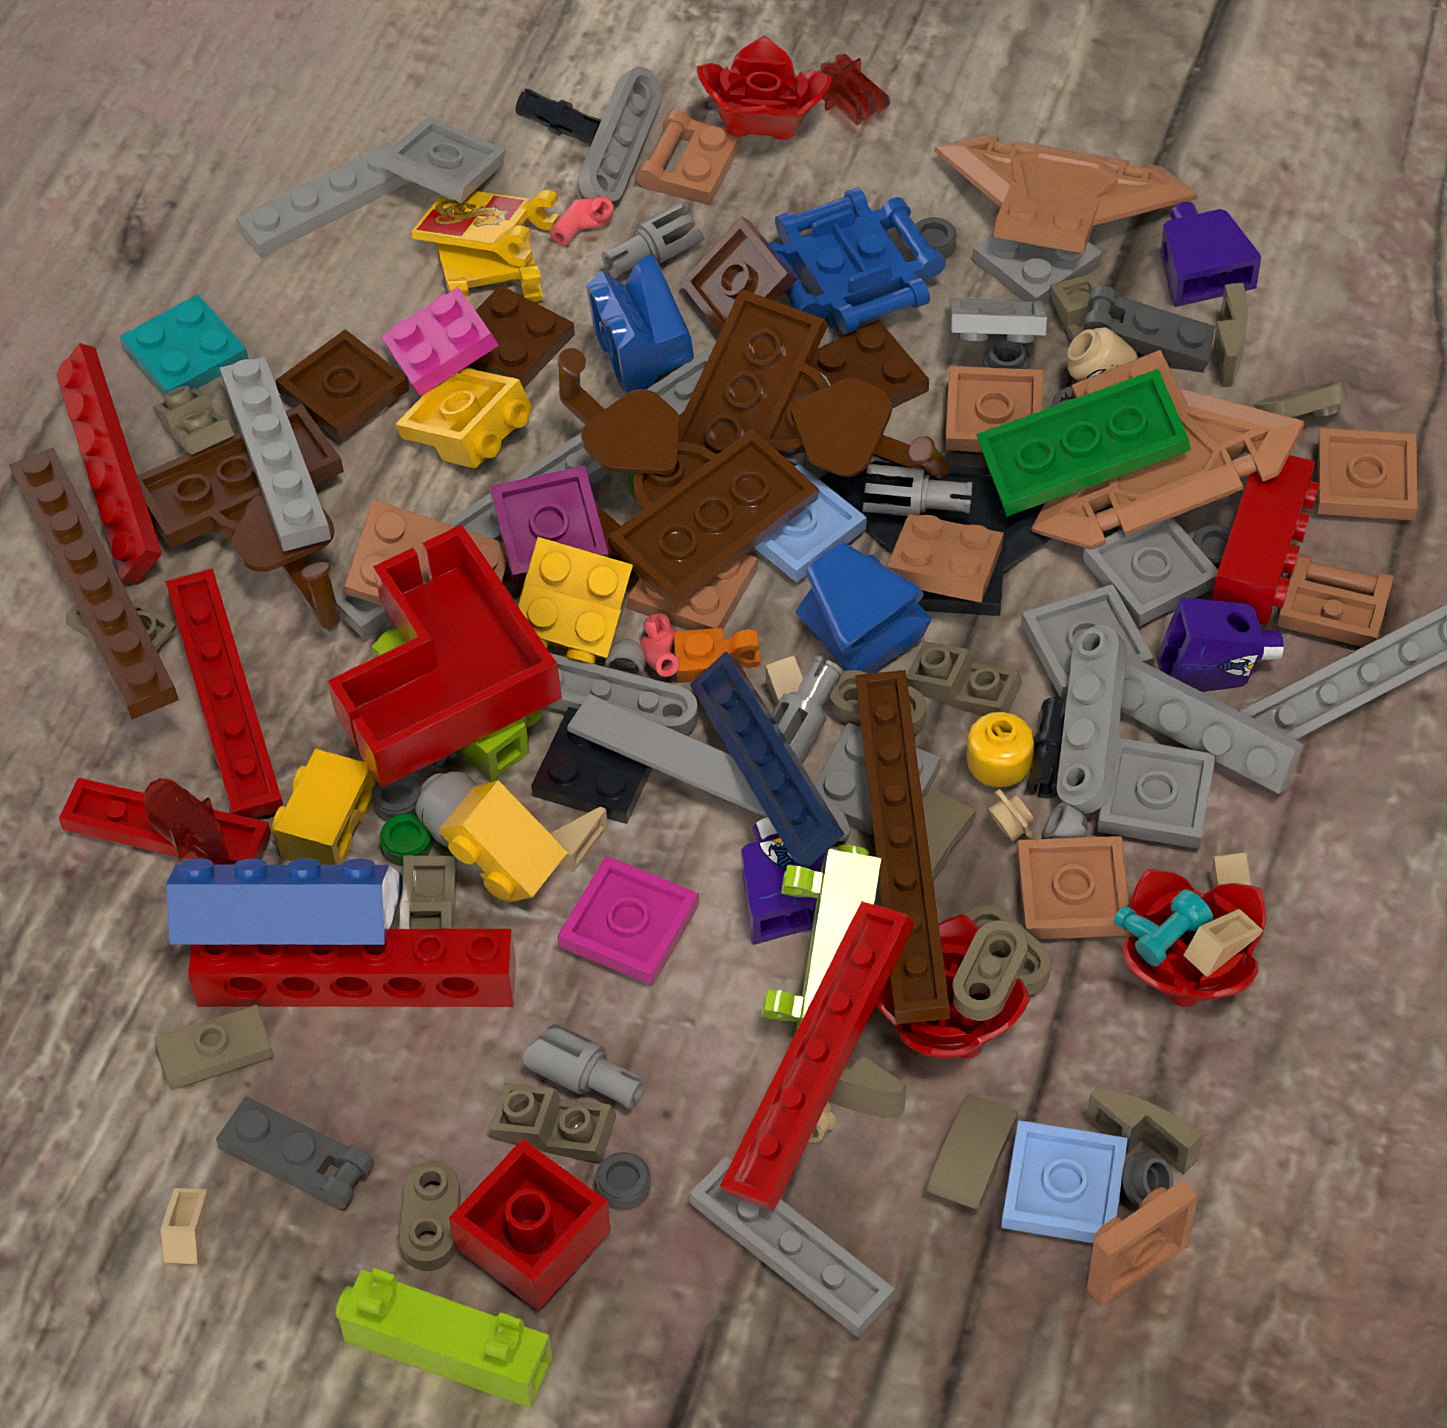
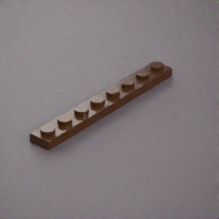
(94, 584)
(902, 843)

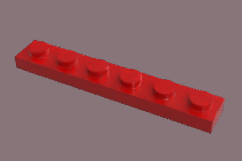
(108, 464)
(224, 695)
(817, 1056)

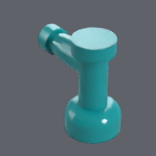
(1153, 940)

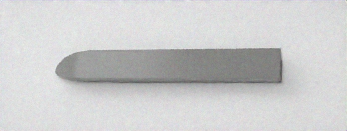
(672, 753)

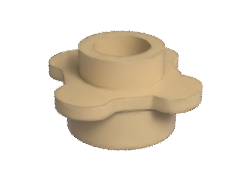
(1011, 816)

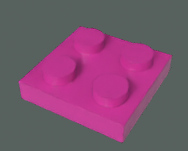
(439, 341)
(628, 920)

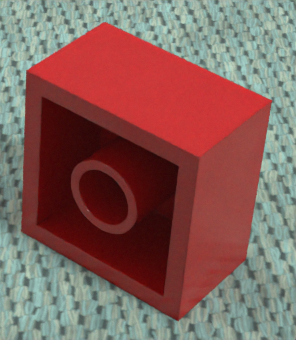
(530, 1224)

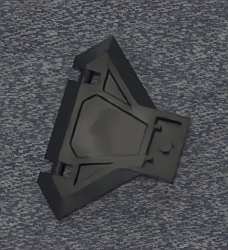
(984, 511)

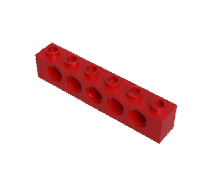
(407, 971)

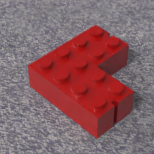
(460, 674)

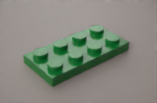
(1083, 442)

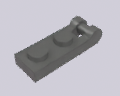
(1151, 329)
(293, 1152)

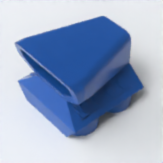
(639, 325)
(861, 609)

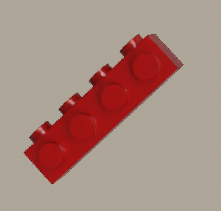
(1263, 538)

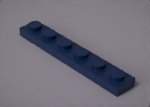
(767, 761)

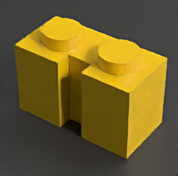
(324, 808)
(502, 841)

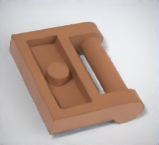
(701, 165)
(1331, 610)

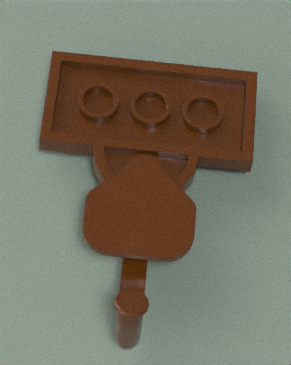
(765, 383)
(223, 494)
(692, 505)

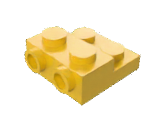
(467, 416)
(574, 598)

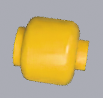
(1000, 749)

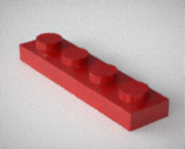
(121, 817)

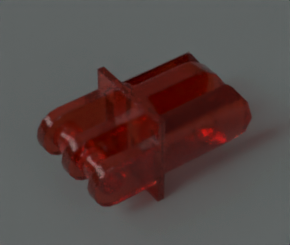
(852, 90)
(185, 821)

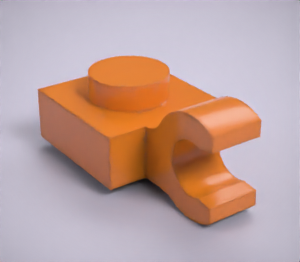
(702, 647)

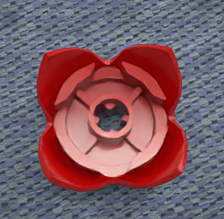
(762, 91)
(1176, 974)
(959, 1034)

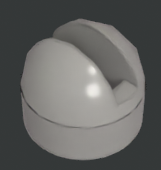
(626, 657)
(1065, 823)

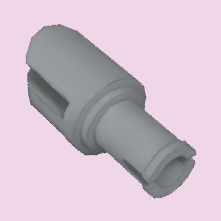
(657, 237)
(923, 493)
(801, 712)
(581, 1066)

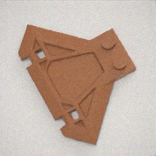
(1059, 193)
(1183, 482)

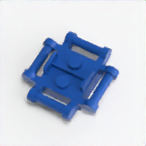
(852, 262)

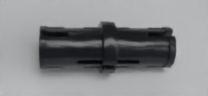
(557, 116)
(1047, 749)

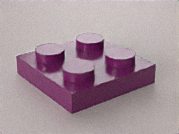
(549, 507)

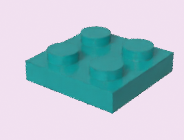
(183, 346)

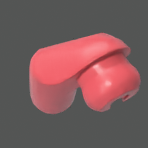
(581, 216)
(659, 644)

